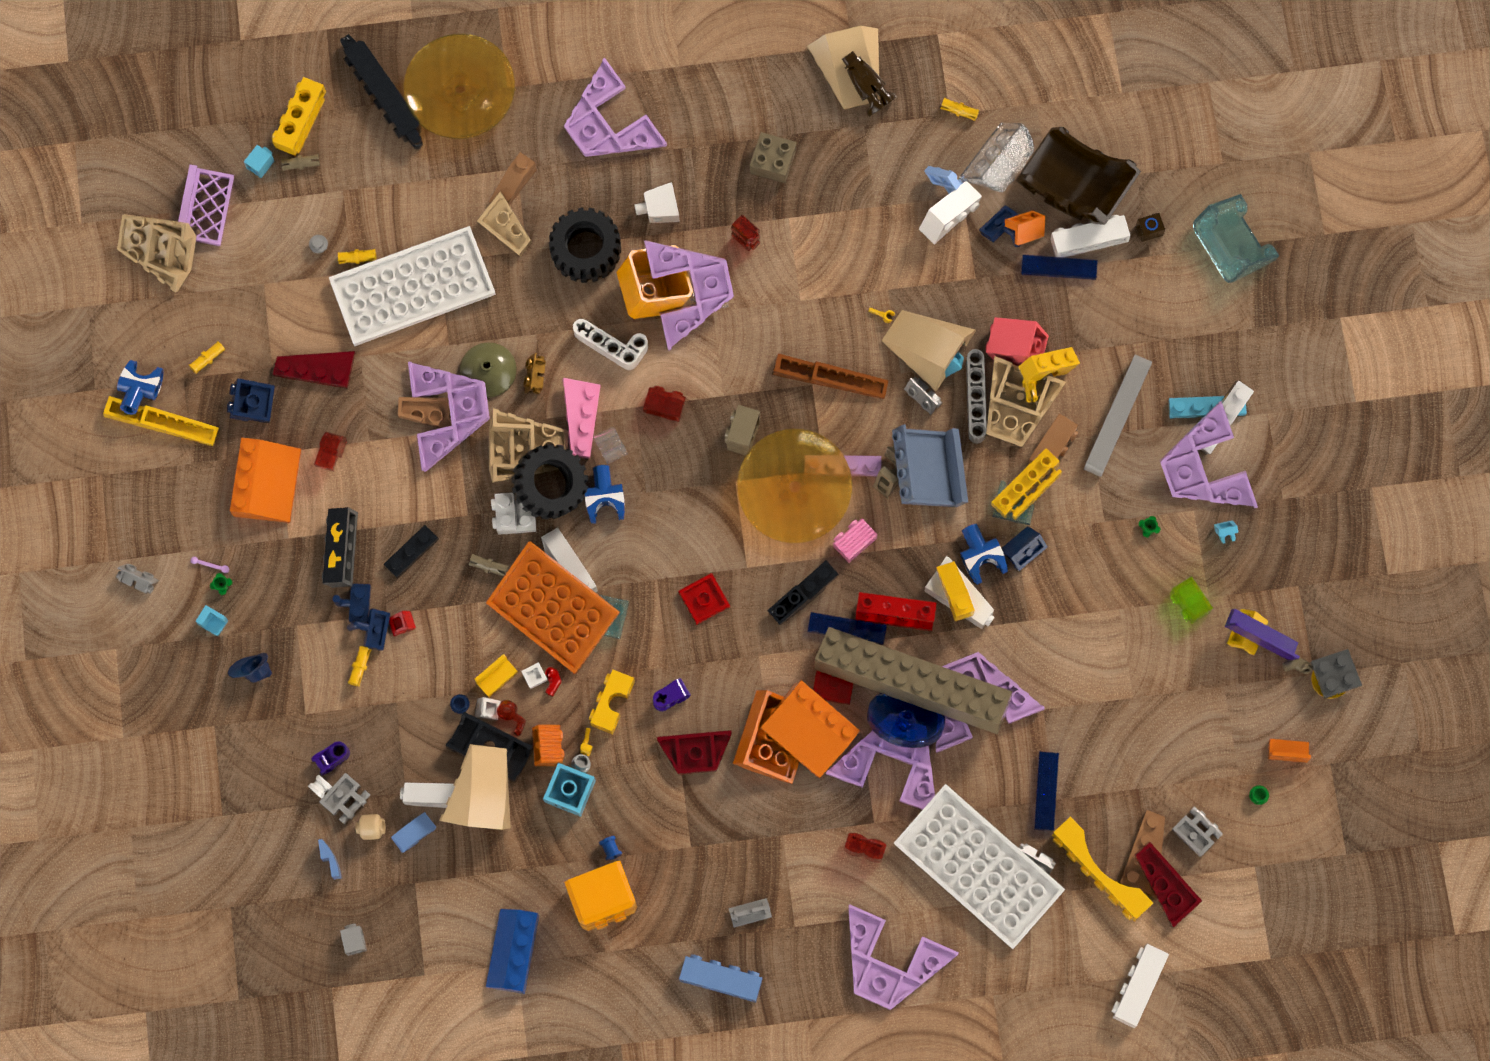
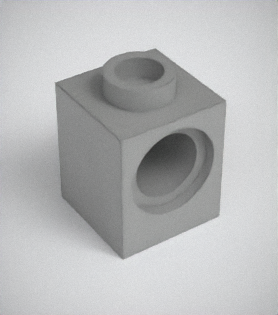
(353, 939)

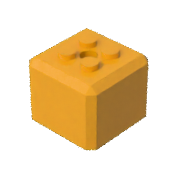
(667, 291)
(601, 896)

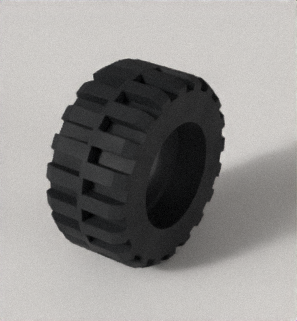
(585, 267)
(569, 467)

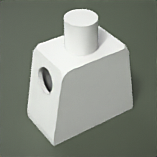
(659, 205)

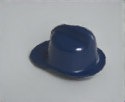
(252, 668)

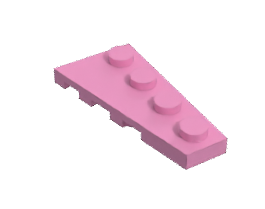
(581, 411)

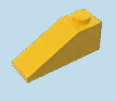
(955, 591)

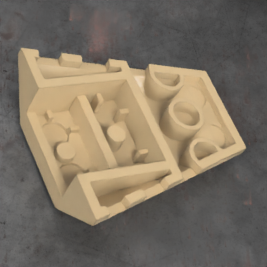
(836, 45)
(159, 246)
(926, 344)
(1009, 413)
(513, 438)
(481, 790)

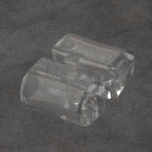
(610, 445)

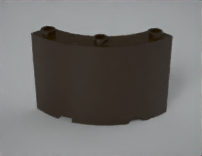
(1077, 177)

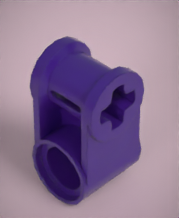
(672, 693)
(329, 757)

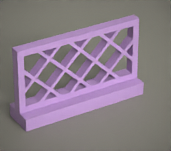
(190, 197)

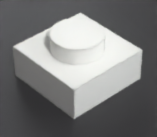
(534, 675)

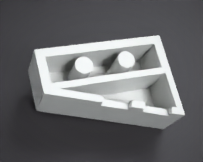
(950, 212)

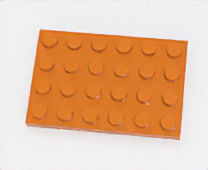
(552, 607)

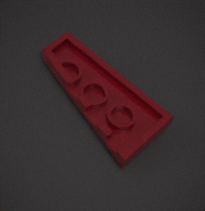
(321, 368)
(1168, 886)

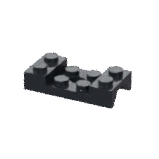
(477, 732)

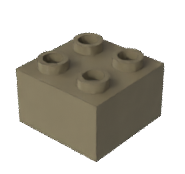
(773, 157)
(743, 429)

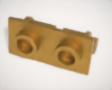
(534, 366)

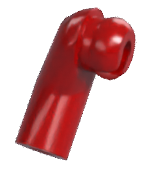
(554, 681)

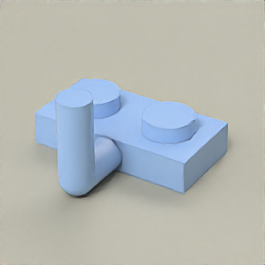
(943, 178)

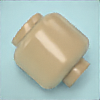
(370, 827)

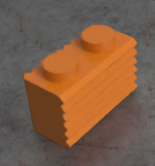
(547, 745)

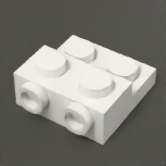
(510, 516)

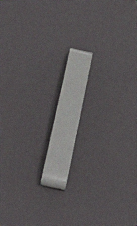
(1117, 415)

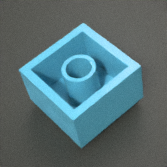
(569, 789)

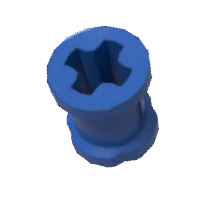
(610, 848)

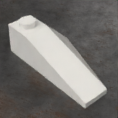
(559, 549)

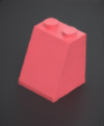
(1015, 340)

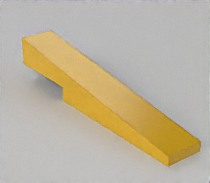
(162, 422)

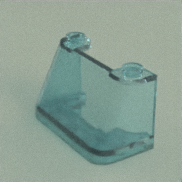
(1231, 240)

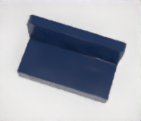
(1024, 547)

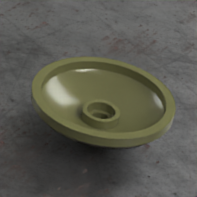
(498, 376)

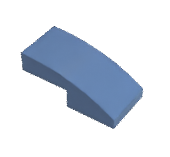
(413, 832)
(327, 855)

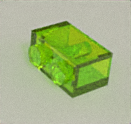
(1191, 600)

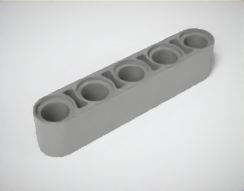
(976, 387)

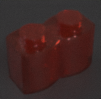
(745, 233)
(664, 404)
(870, 849)

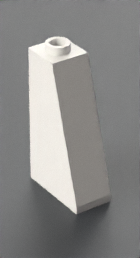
(983, 610)
(426, 794)

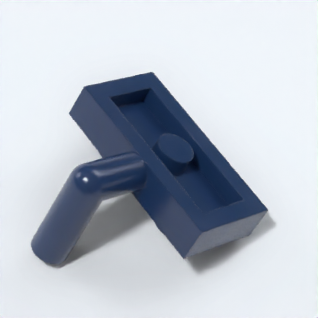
(996, 225)
(358, 602)
(375, 629)

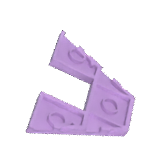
(591, 130)
(709, 283)
(466, 404)
(1185, 470)
(978, 667)
(857, 762)
(880, 981)

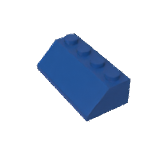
(512, 950)

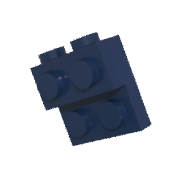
(250, 401)

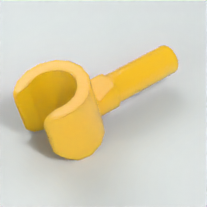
(882, 314)
(585, 747)

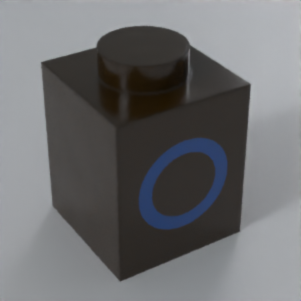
(1149, 227)

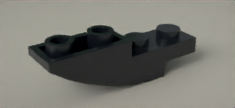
(803, 593)

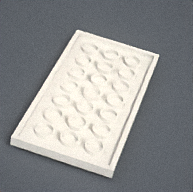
(412, 286)
(979, 866)

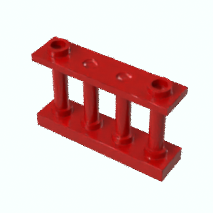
(896, 611)

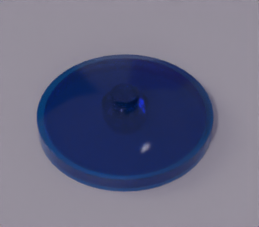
(904, 722)

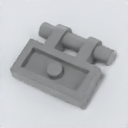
(340, 794)
(1193, 835)

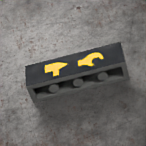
(340, 547)

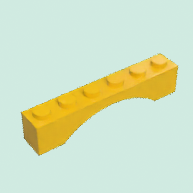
(1130, 899)

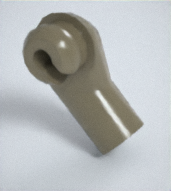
(1298, 664)

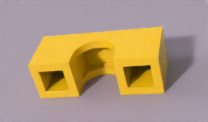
(1054, 362)
(616, 685)

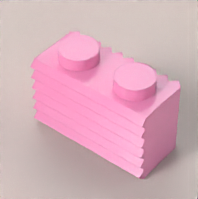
(854, 540)

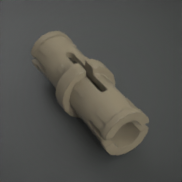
(300, 162)
(488, 565)

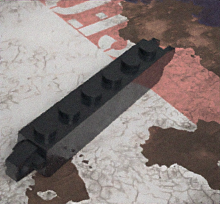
(383, 90)

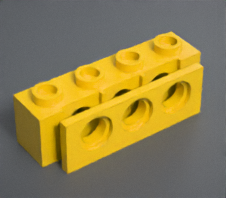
(307, 111)
(1025, 483)

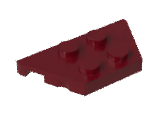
(695, 751)

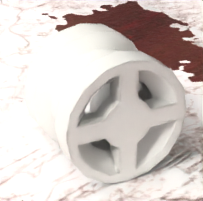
(320, 786)

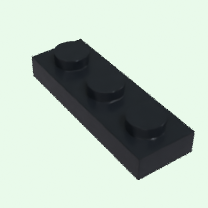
(411, 551)

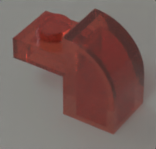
(330, 449)

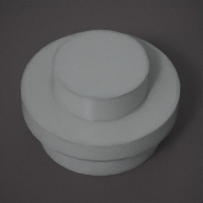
(318, 244)
(581, 763)

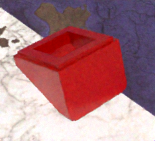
(401, 622)

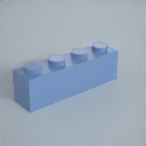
(721, 979)

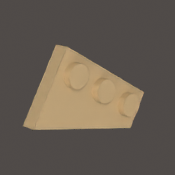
(505, 225)

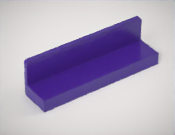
(1262, 635)

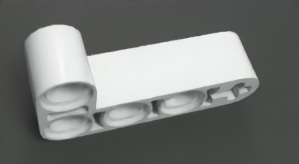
(609, 341)

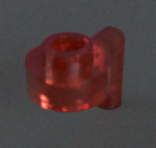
(511, 713)

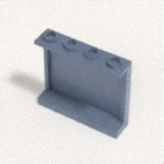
(930, 467)

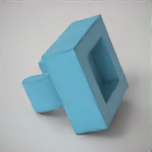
(1226, 528)

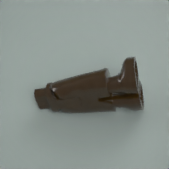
(867, 83)

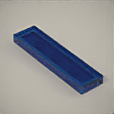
(1059, 267)
(866, 630)
(1046, 791)

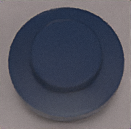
(459, 704)

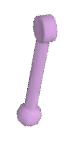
(225, 569)

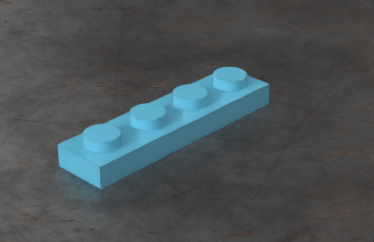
(1195, 406)

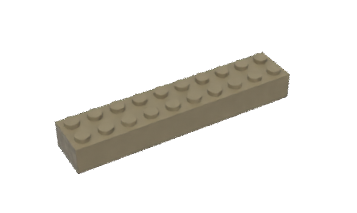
(913, 680)

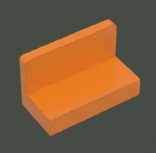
(1027, 226)
(1288, 750)

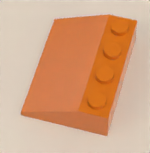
(265, 480)
(809, 728)
(757, 749)

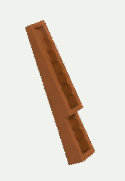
(829, 376)

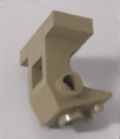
(887, 479)

